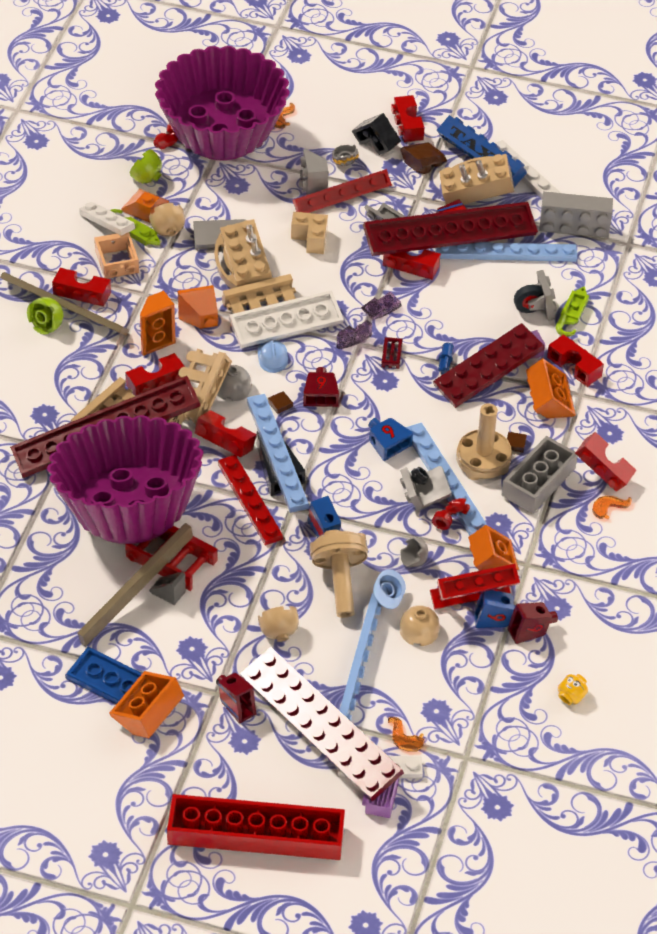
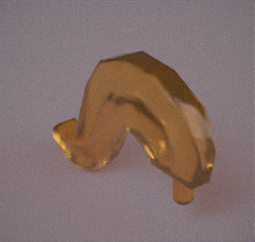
(286, 111)
(601, 505)
(402, 741)

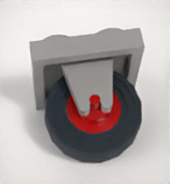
(537, 297)

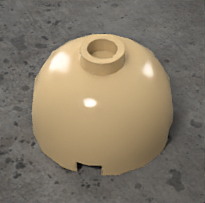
(167, 219)
(279, 623)
(419, 625)

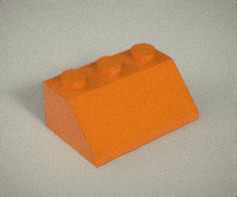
(157, 323)
(549, 390)
(147, 703)

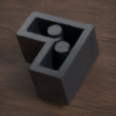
(378, 132)

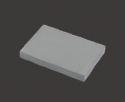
(208, 231)

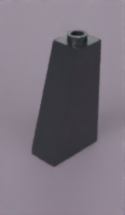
(272, 483)

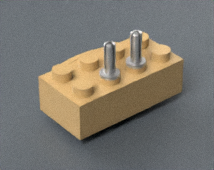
(477, 179)
(242, 254)

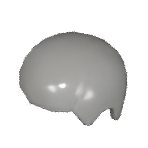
(414, 553)

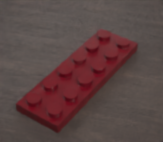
(488, 365)

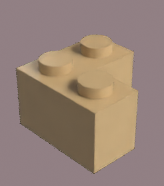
(310, 228)

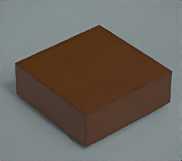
(280, 402)
(517, 441)

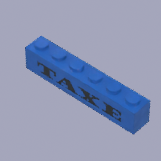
(476, 145)

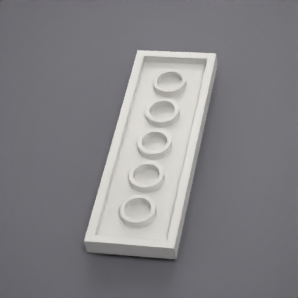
(286, 319)

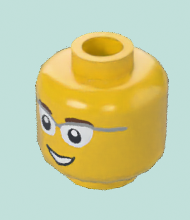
(572, 689)

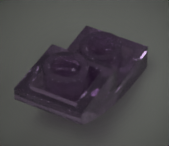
(382, 307)
(351, 336)

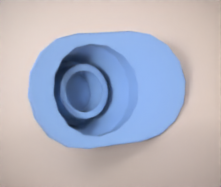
(272, 356)
(389, 589)

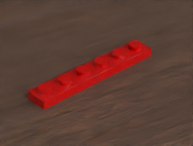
(342, 192)
(250, 500)

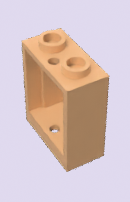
(105, 245)

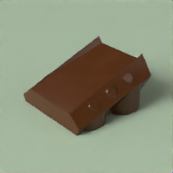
(422, 157)

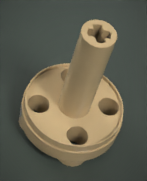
(484, 451)
(339, 552)

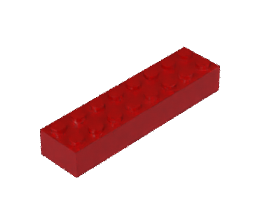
(256, 827)

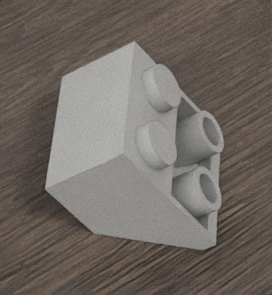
(314, 172)

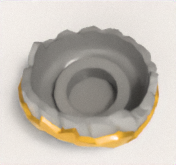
(345, 155)

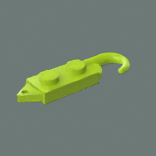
(142, 232)
(572, 310)

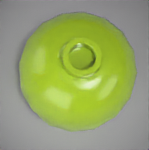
(147, 168)
(45, 315)

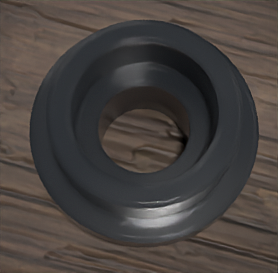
(419, 475)

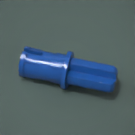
(445, 357)

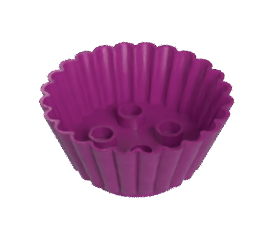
(222, 100)
(127, 476)

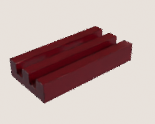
(390, 362)

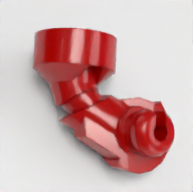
(166, 139)
(443, 518)

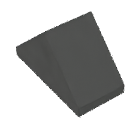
(170, 587)

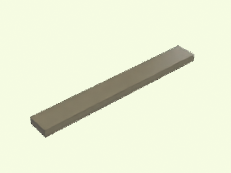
(66, 304)
(135, 584)

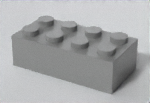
(576, 214)
(539, 474)

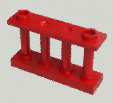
(203, 551)
(468, 586)

